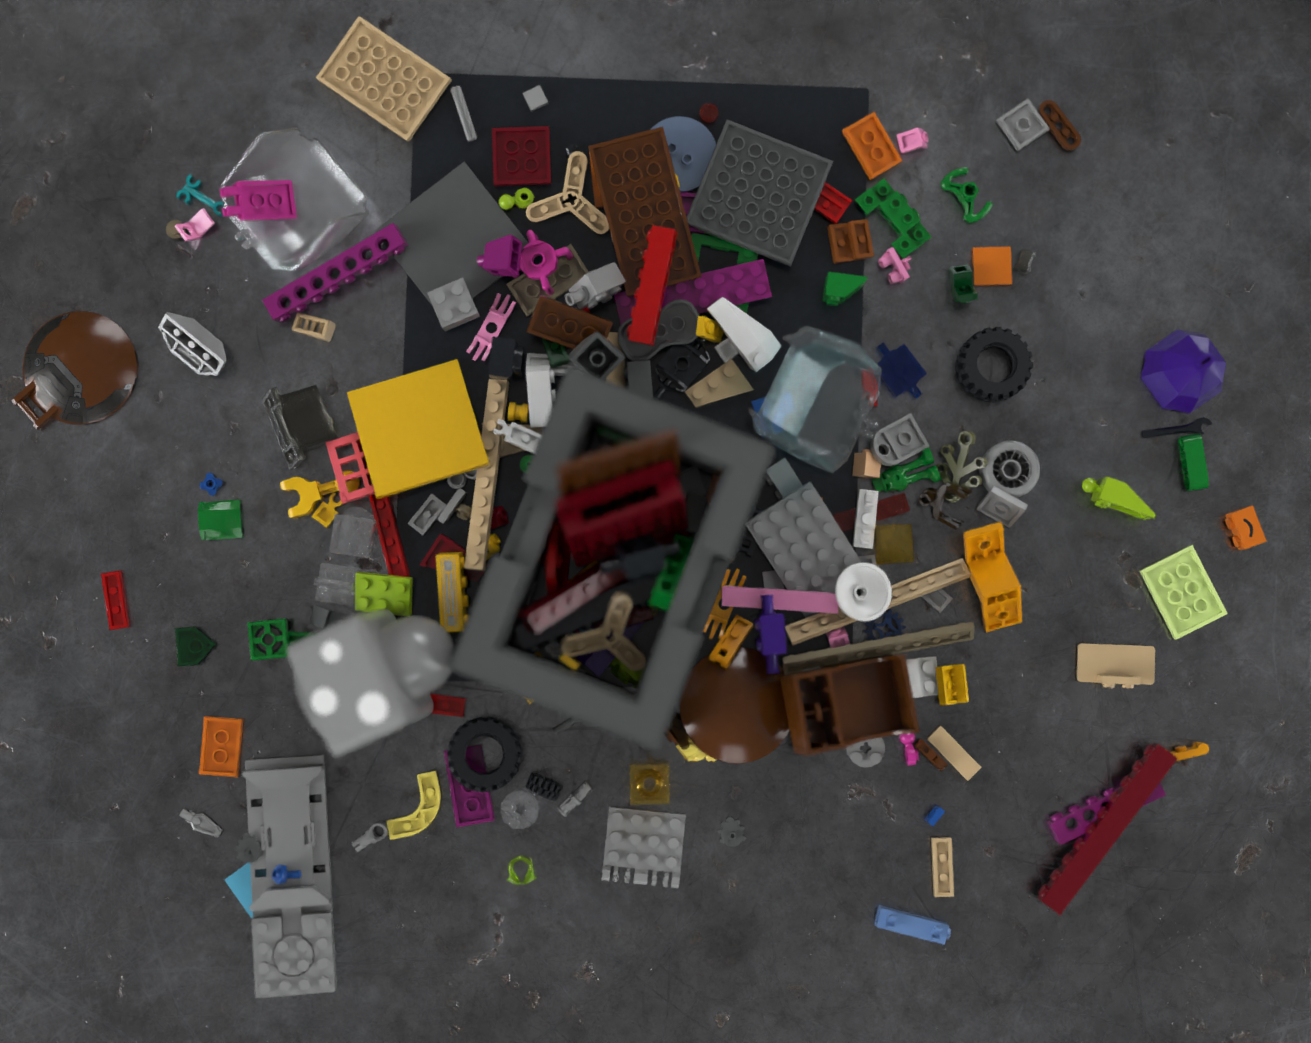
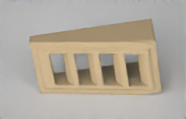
(325, 329)

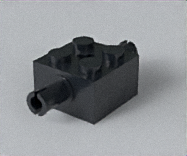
(639, 556)

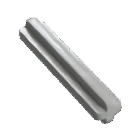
(463, 113)

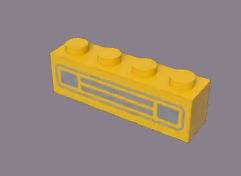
(452, 591)

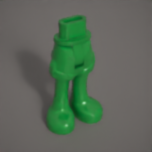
(896, 478)

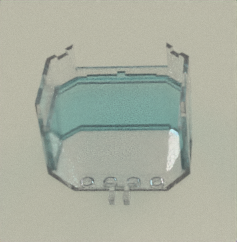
(820, 399)

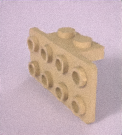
(1116, 664)

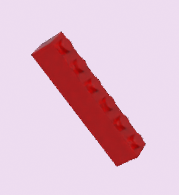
(652, 285)

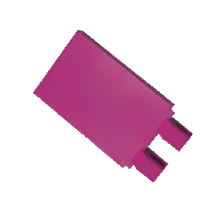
(261, 200)

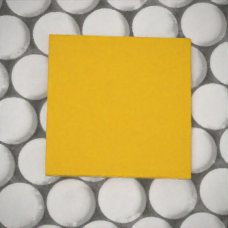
(417, 429)

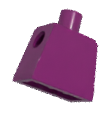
(502, 256)

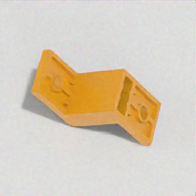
(993, 577)

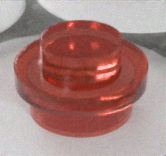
(708, 112)

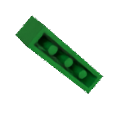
(670, 577)

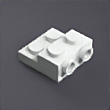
(923, 676)

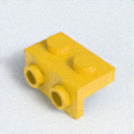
(952, 684)

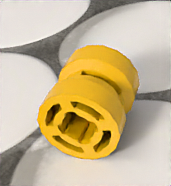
(518, 412)

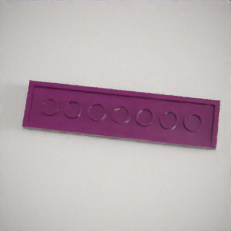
(736, 284)

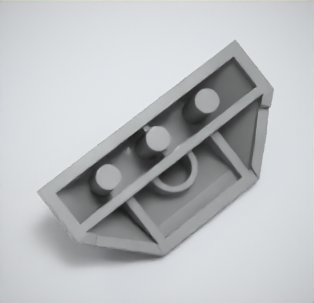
(193, 344)

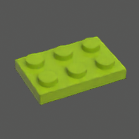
(383, 592)

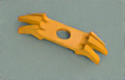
(717, 613)

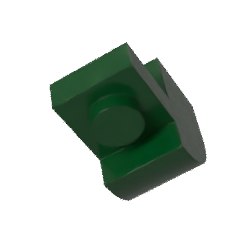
(962, 284)

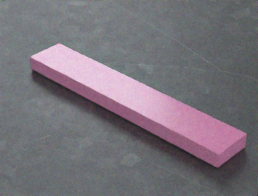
(782, 599)

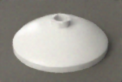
(874, 589)

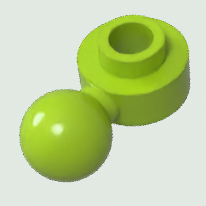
(507, 201)

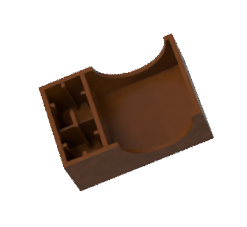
(849, 704)

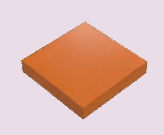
(991, 266)

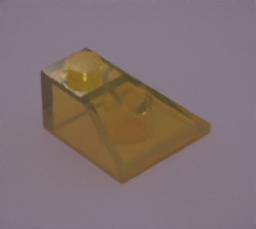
(893, 544)

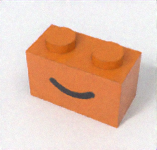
(1245, 528)

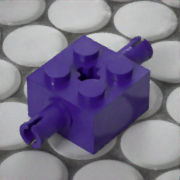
(771, 634)

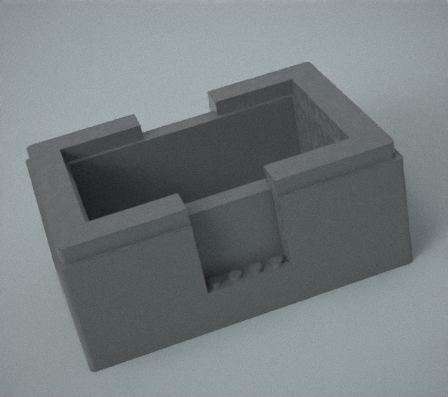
(510, 580)

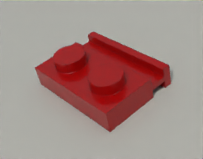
(832, 203)

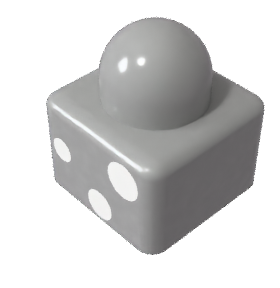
(369, 675)

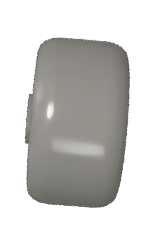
(1022, 461)

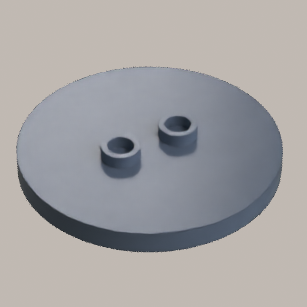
(689, 148)

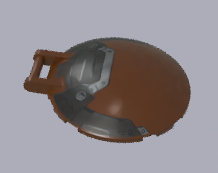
(77, 369)

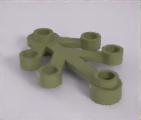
(958, 468)

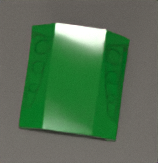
(220, 520)

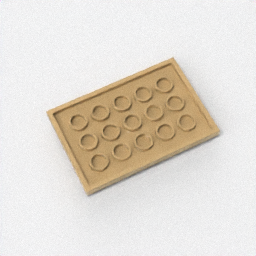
(383, 79)

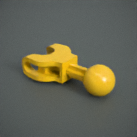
(313, 492)

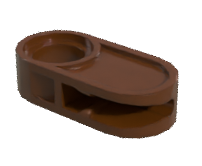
(931, 755)

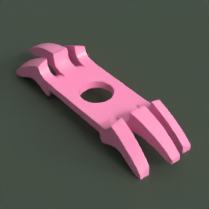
(497, 317)

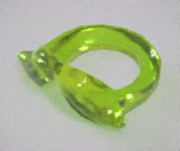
(512, 876)

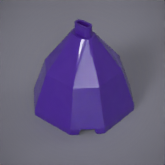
(1176, 373)

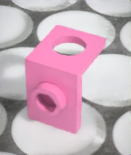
(196, 226)

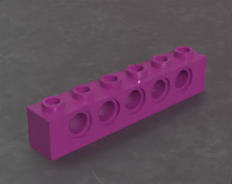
(1058, 821)

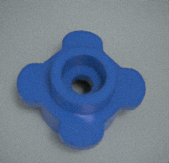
(211, 489)

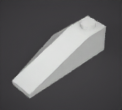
(749, 337)

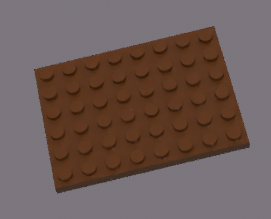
(614, 462)

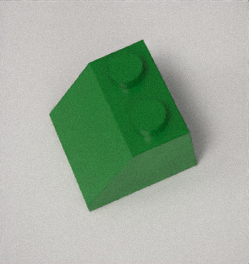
(841, 286)

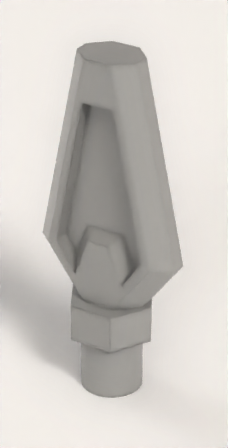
(201, 823)

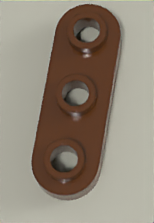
(1058, 117)

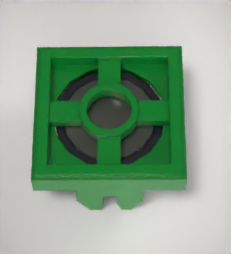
(270, 639)

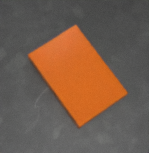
(872, 145)
(221, 746)

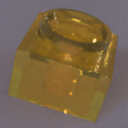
(640, 793)

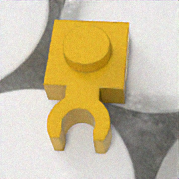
(326, 512)

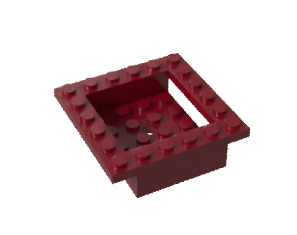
(655, 516)

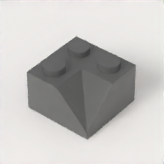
(596, 356)

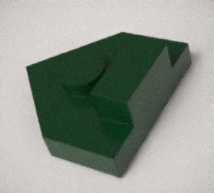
(191, 646)

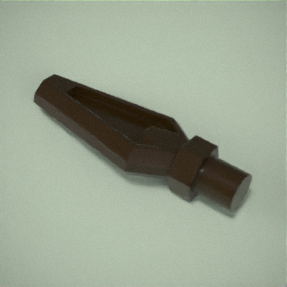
(678, 731)

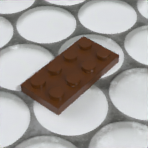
(565, 323)

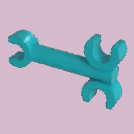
(190, 189)

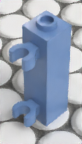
(912, 925)

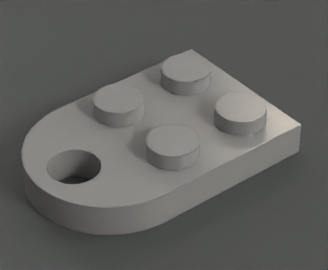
(900, 441)

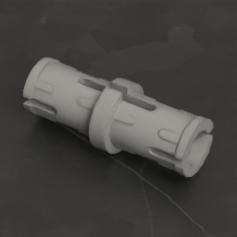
(574, 798)

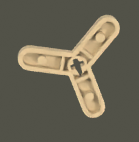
(573, 185)
(618, 644)

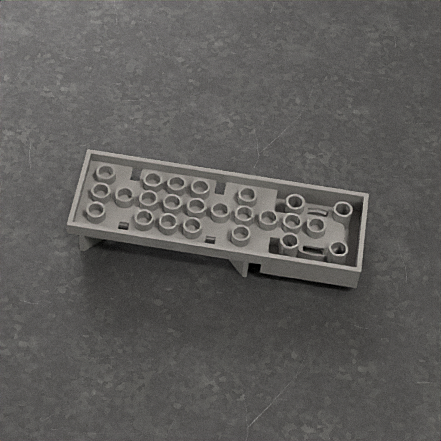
(294, 918)

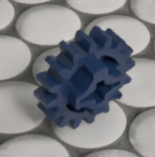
(886, 620)

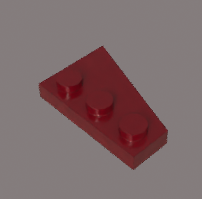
(443, 545)

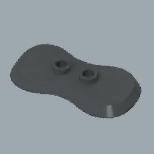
(675, 327)

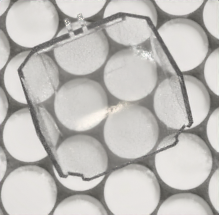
(324, 196)

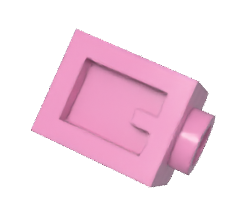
(912, 140)
(838, 637)

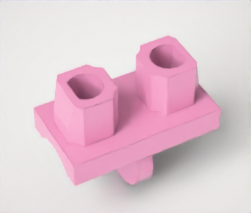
(898, 265)

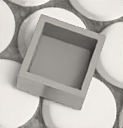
(453, 304)

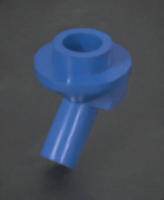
(281, 874)

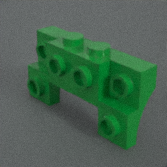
(897, 214)

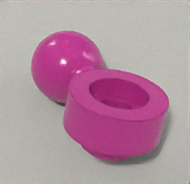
(910, 753)

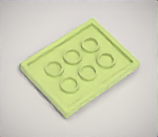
(1183, 592)

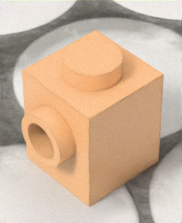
(866, 465)

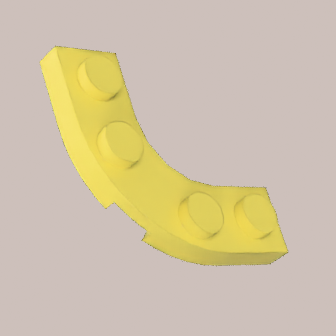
(427, 810)

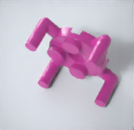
(549, 264)

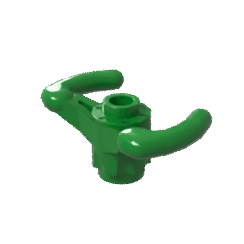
(966, 195)

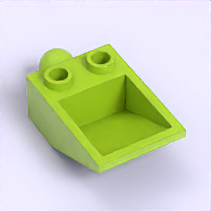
(1118, 496)

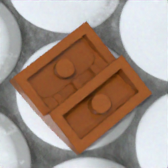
(850, 241)

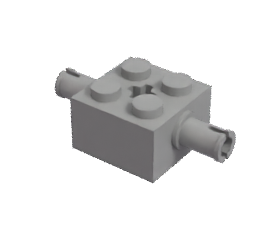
(596, 287)

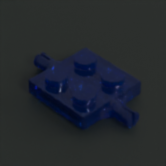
(900, 370)

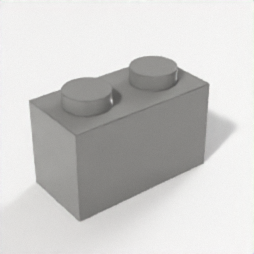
(782, 478)

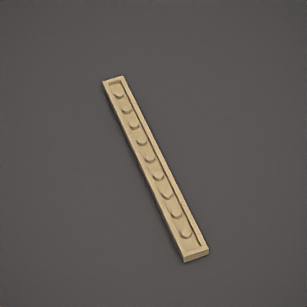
(486, 477)
(901, 593)

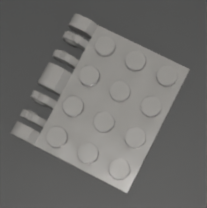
(644, 842)

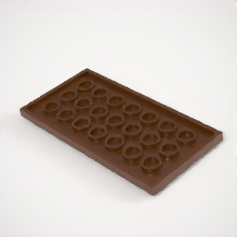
(640, 192)

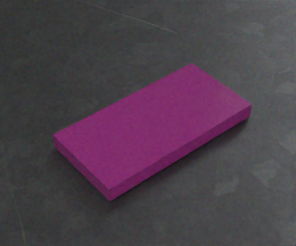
(468, 805)

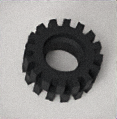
(543, 786)

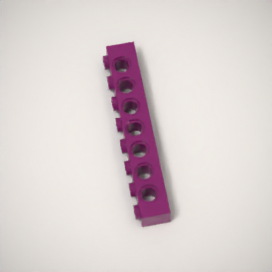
(275, 301)

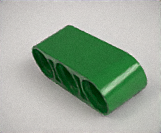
(1193, 462)

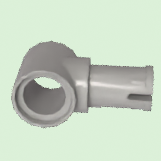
(370, 836)

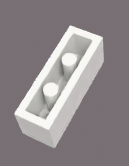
(539, 393)

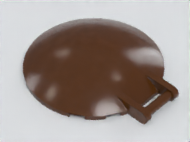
(735, 710)

